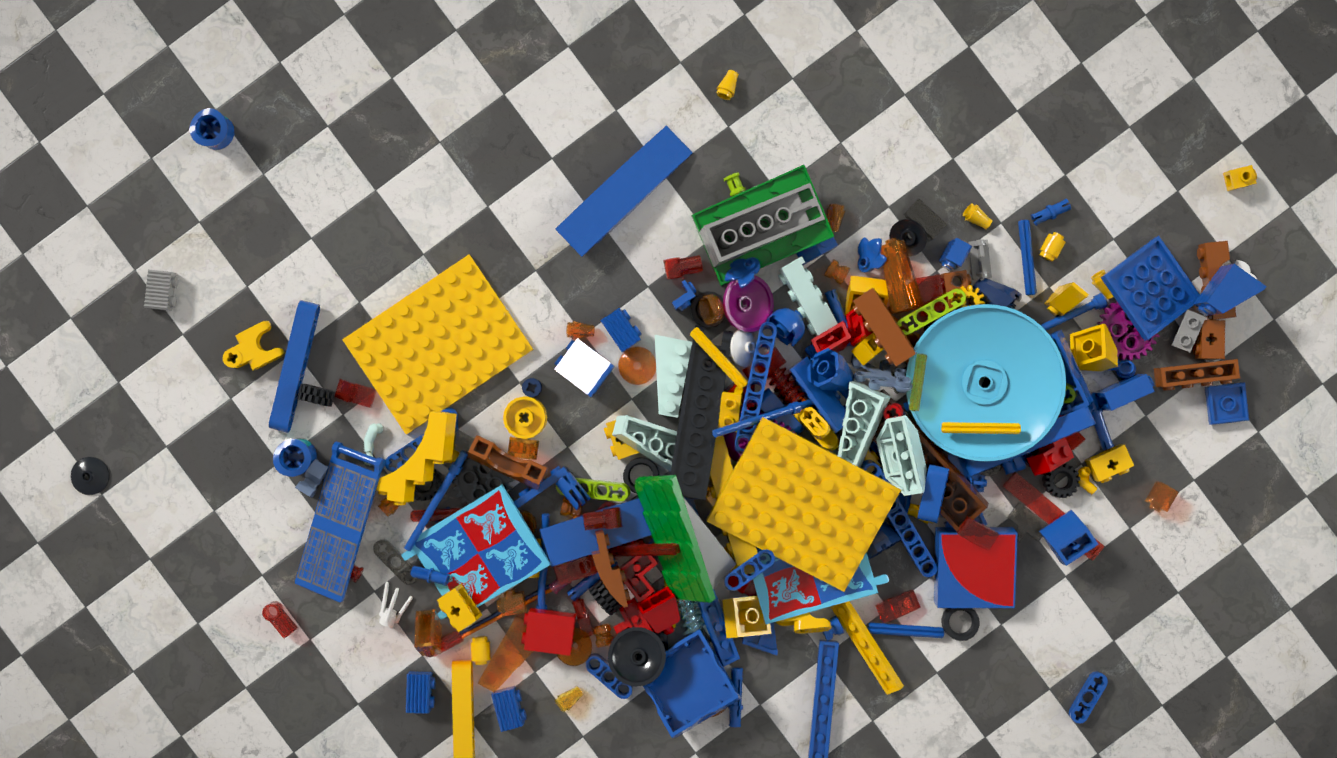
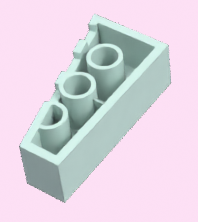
(807, 297)
(861, 421)

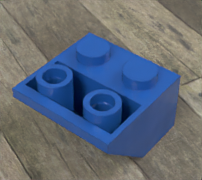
(1068, 538)

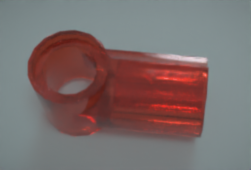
(678, 267)
(607, 519)
(281, 621)

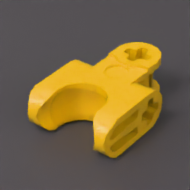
(250, 350)
(818, 428)
(806, 624)

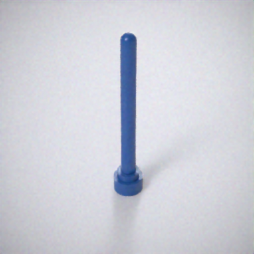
(1098, 302)

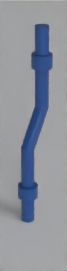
(543, 573)

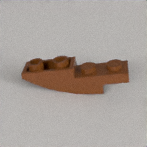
(610, 576)

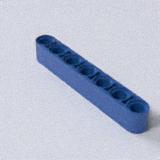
(294, 366)
(756, 378)
(1062, 428)
(906, 525)

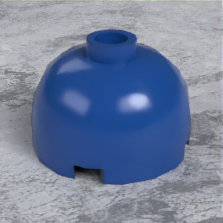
(788, 324)

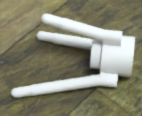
(389, 616)

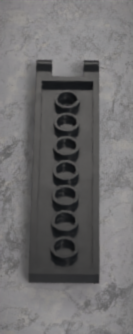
(698, 419)

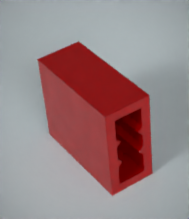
(549, 631)

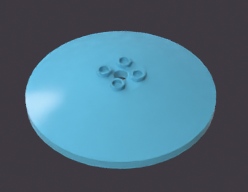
(1022, 371)

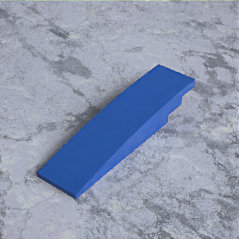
(623, 191)
(571, 541)

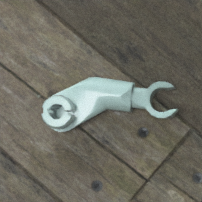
(370, 436)

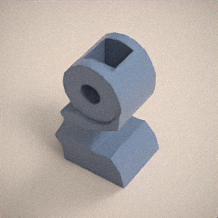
(313, 478)

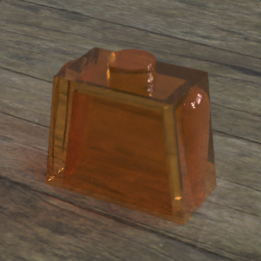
(428, 633)

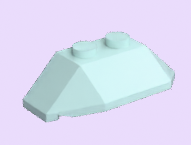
(902, 455)

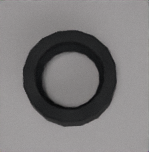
(694, 306)
(638, 461)
(960, 636)

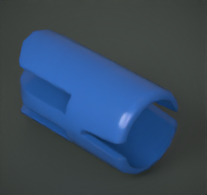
(572, 490)

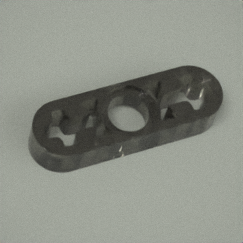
(381, 555)

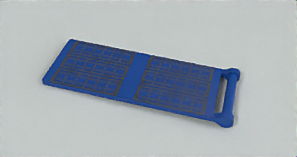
(338, 523)

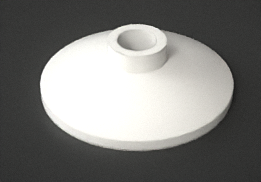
(743, 348)

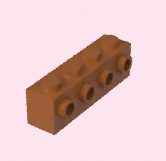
(884, 326)
(1195, 373)

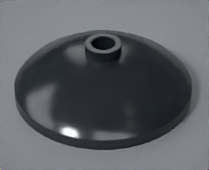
(623, 656)

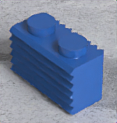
(955, 254)
(621, 330)
(419, 692)
(508, 708)

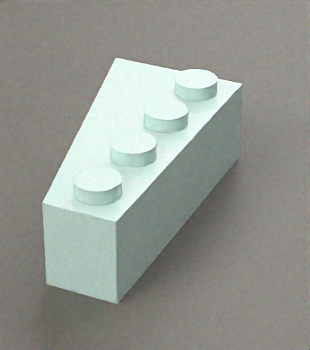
(671, 370)
(647, 438)

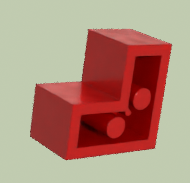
(1050, 457)
(635, 578)

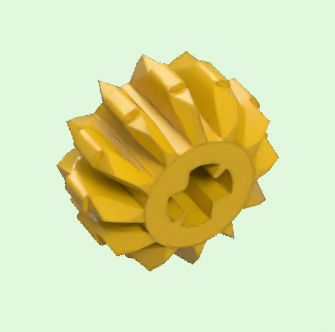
(975, 299)

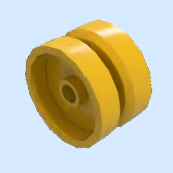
(514, 420)

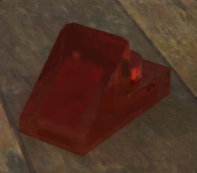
(355, 393)

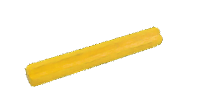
(718, 358)
(981, 428)

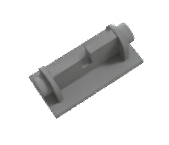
(980, 259)
(1188, 331)

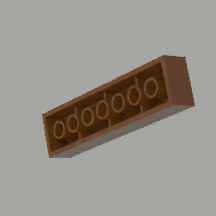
(960, 495)

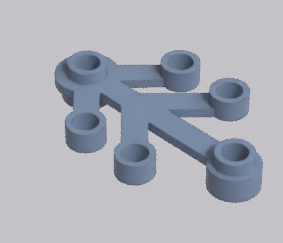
(878, 375)

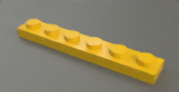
(867, 647)

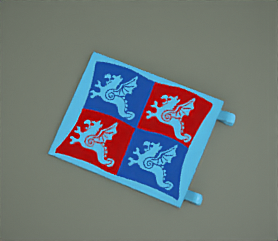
(481, 548)
(790, 592)

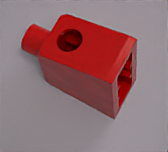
(660, 611)

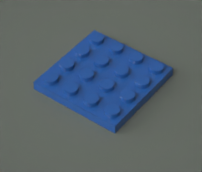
(1151, 288)

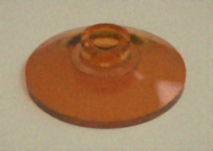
(633, 375)
(580, 654)

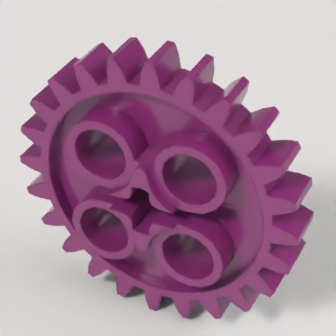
(1138, 347)

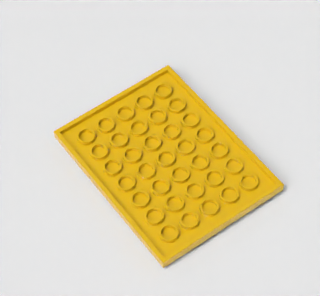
(437, 344)
(803, 504)

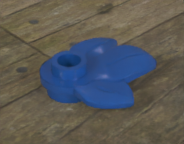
(870, 254)
(743, 271)

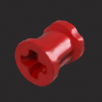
(887, 414)

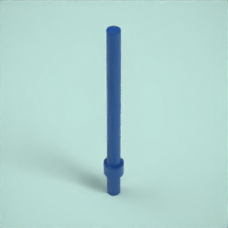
(792, 408)
(454, 470)

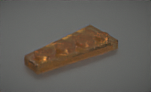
(506, 658)

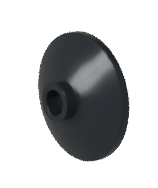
(900, 232)
(98, 475)

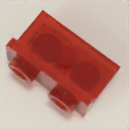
(931, 289)

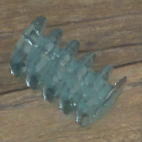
(690, 616)

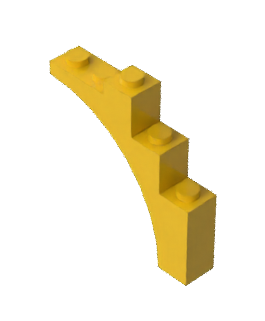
(434, 448)

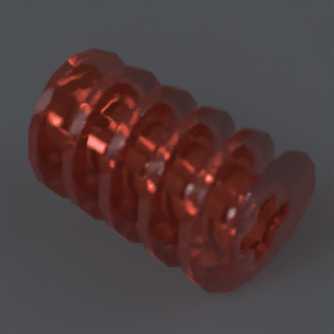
(785, 386)

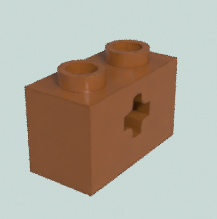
(1216, 347)

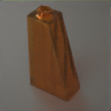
(900, 277)

